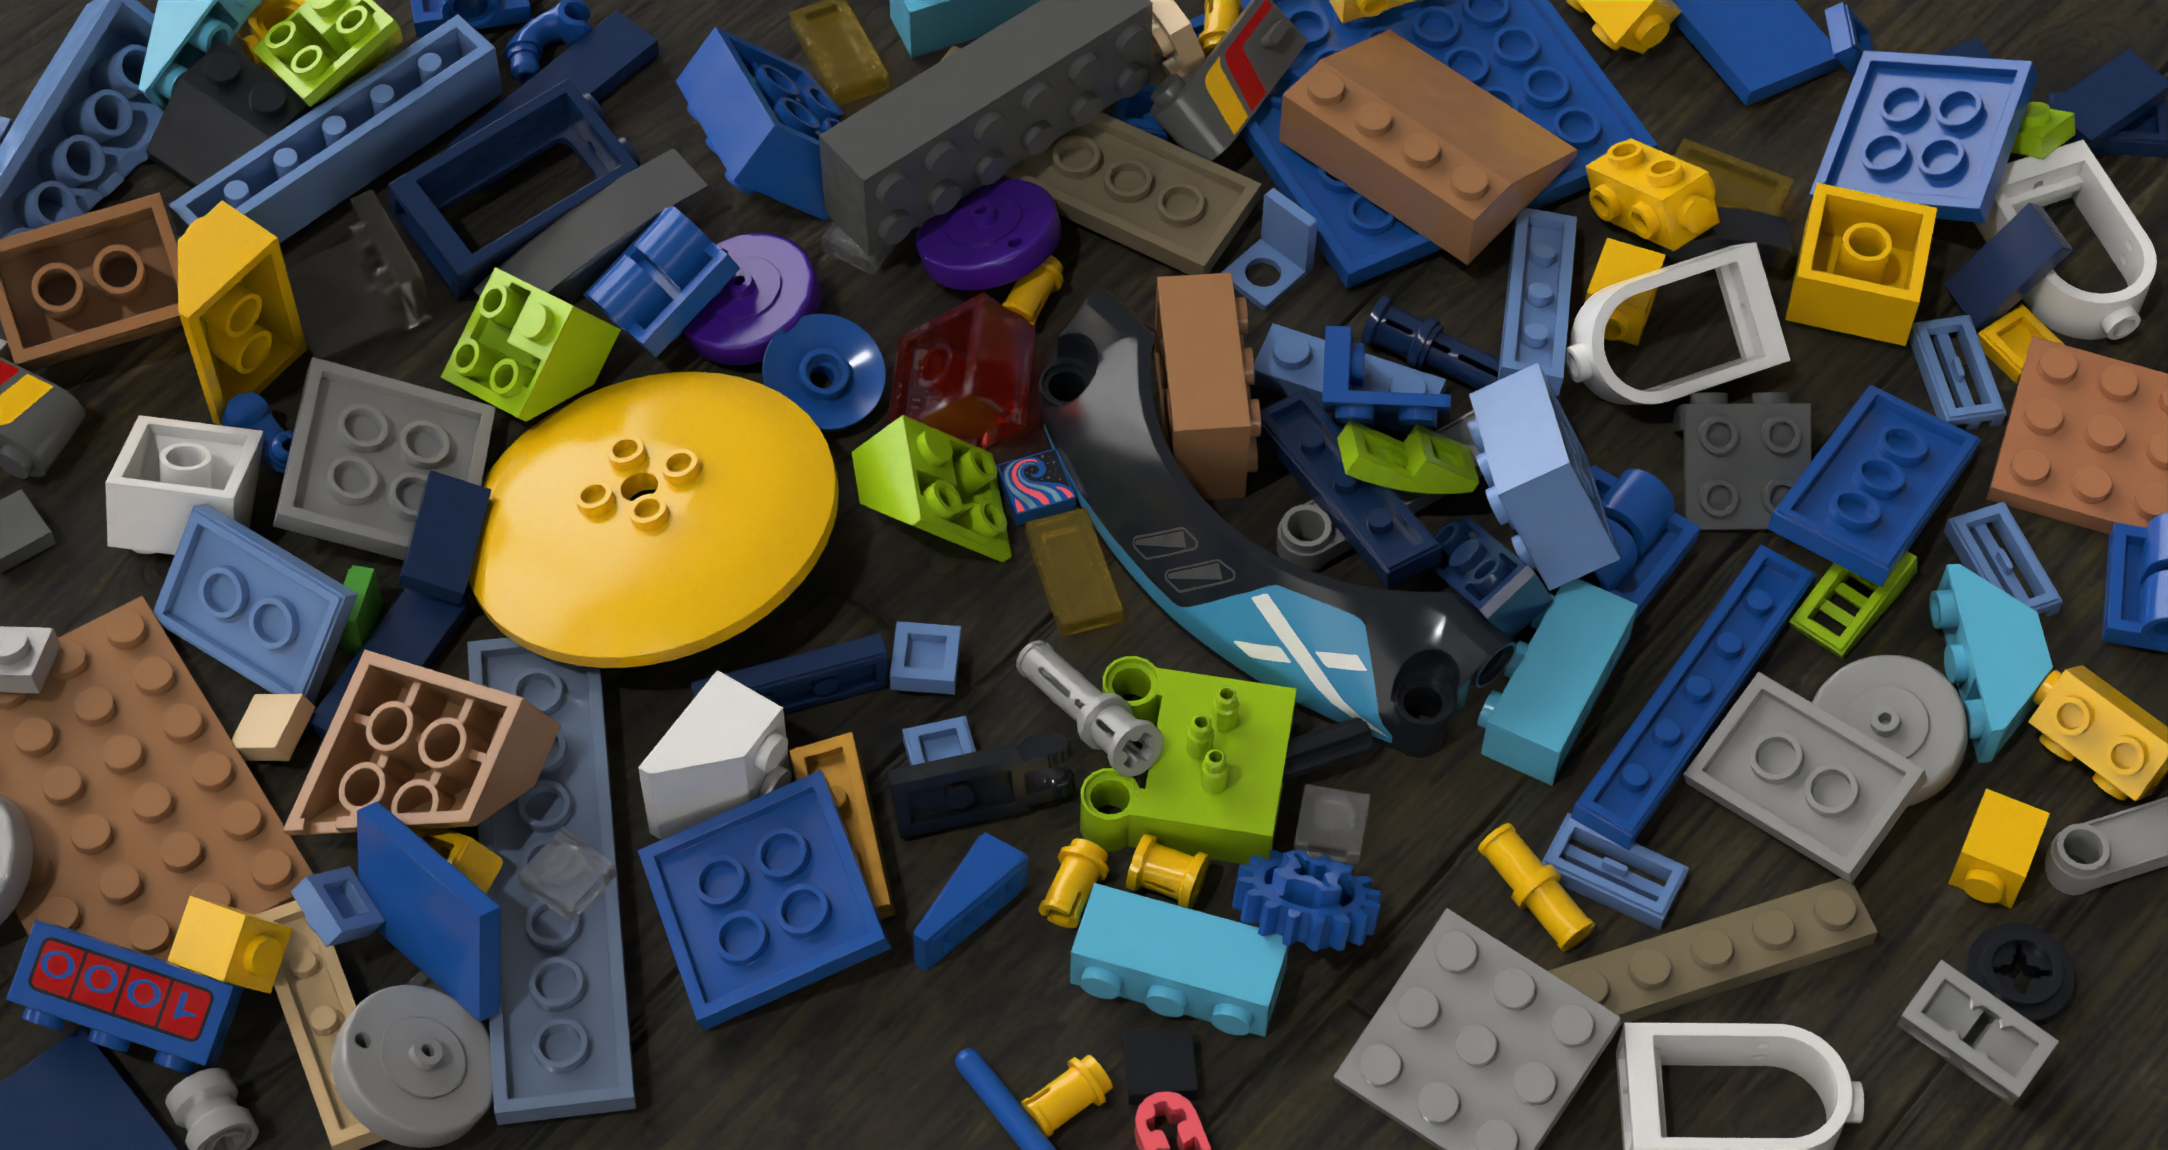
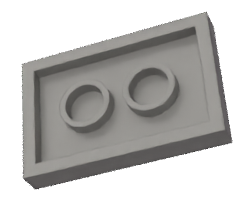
(1805, 777)

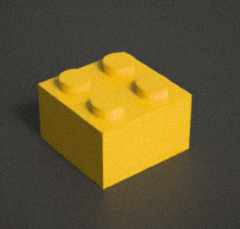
(1861, 264)

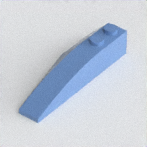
(81, 122)

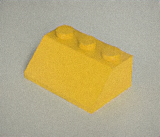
(235, 306)

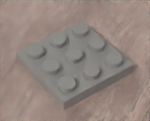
(366, 454)
(1476, 1044)

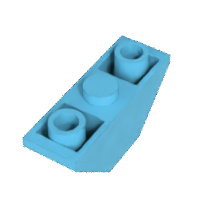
(1991, 653)

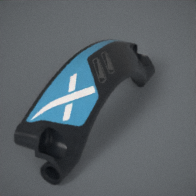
(1267, 619)

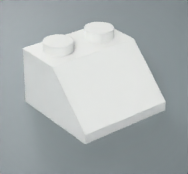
(172, 468)
(714, 757)

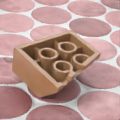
(422, 749)

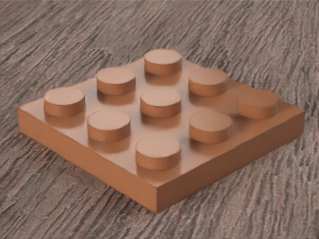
(2085, 440)

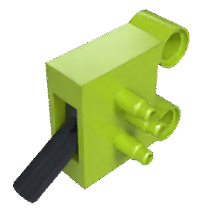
(1217, 766)

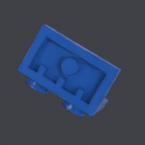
(1345, 369)

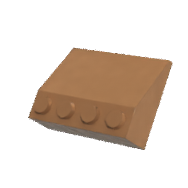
(1421, 141)

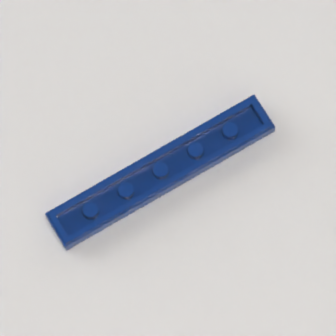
(1693, 697)

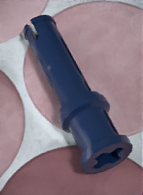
(1427, 345)

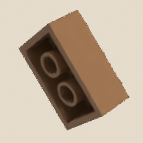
(89, 283)
(1206, 382)

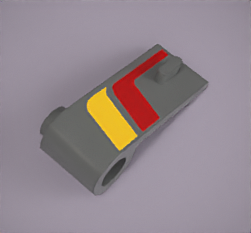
(1217, 100)
(34, 421)

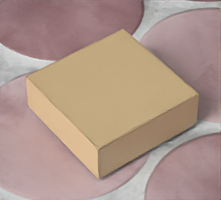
(272, 726)

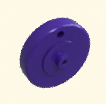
(990, 236)
(767, 292)

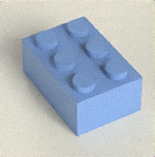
(1540, 478)

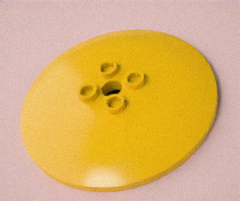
(657, 578)

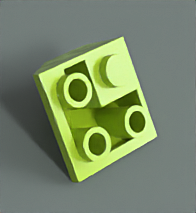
(328, 46)
(527, 348)
(934, 485)

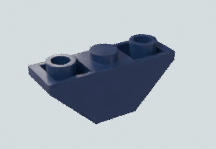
(1489, 576)

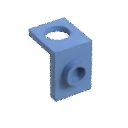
(1285, 243)

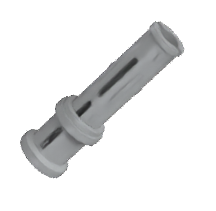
(1101, 718)

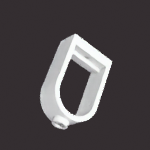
(2076, 174)
(1748, 307)
(1650, 1045)

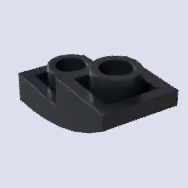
(1741, 227)

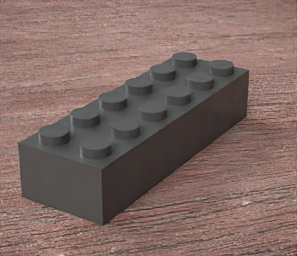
(981, 114)

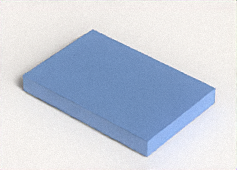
(253, 605)

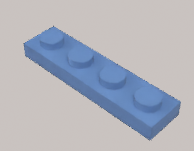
(1538, 294)

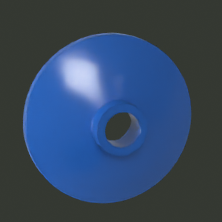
(840, 352)

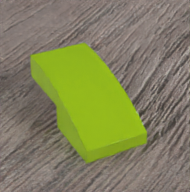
(1420, 464)

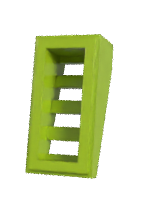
(1870, 609)

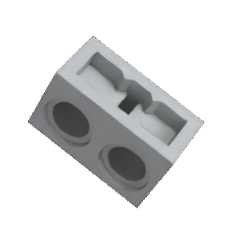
(1977, 1032)

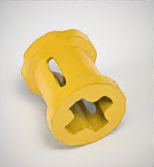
(1167, 871)

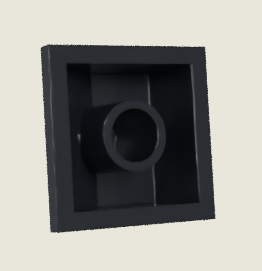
(220, 114)

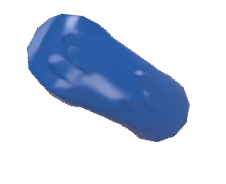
(560, 24)
(254, 413)

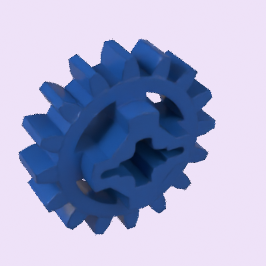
(1306, 900)

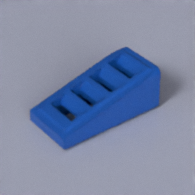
(976, 891)

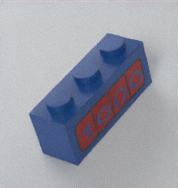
(123, 997)

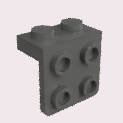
(1741, 457)

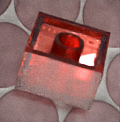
(966, 372)

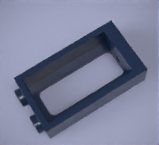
(549, 119)

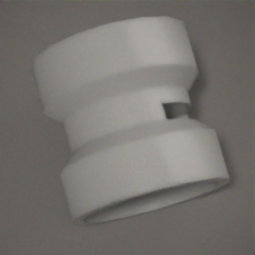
(210, 1113)

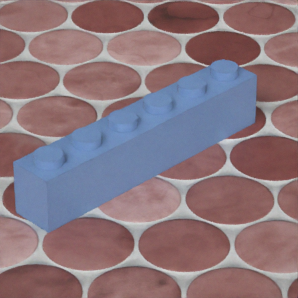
(354, 134)

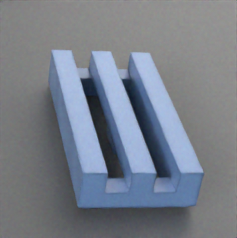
(1936, 385)
(1969, 553)
(1609, 880)

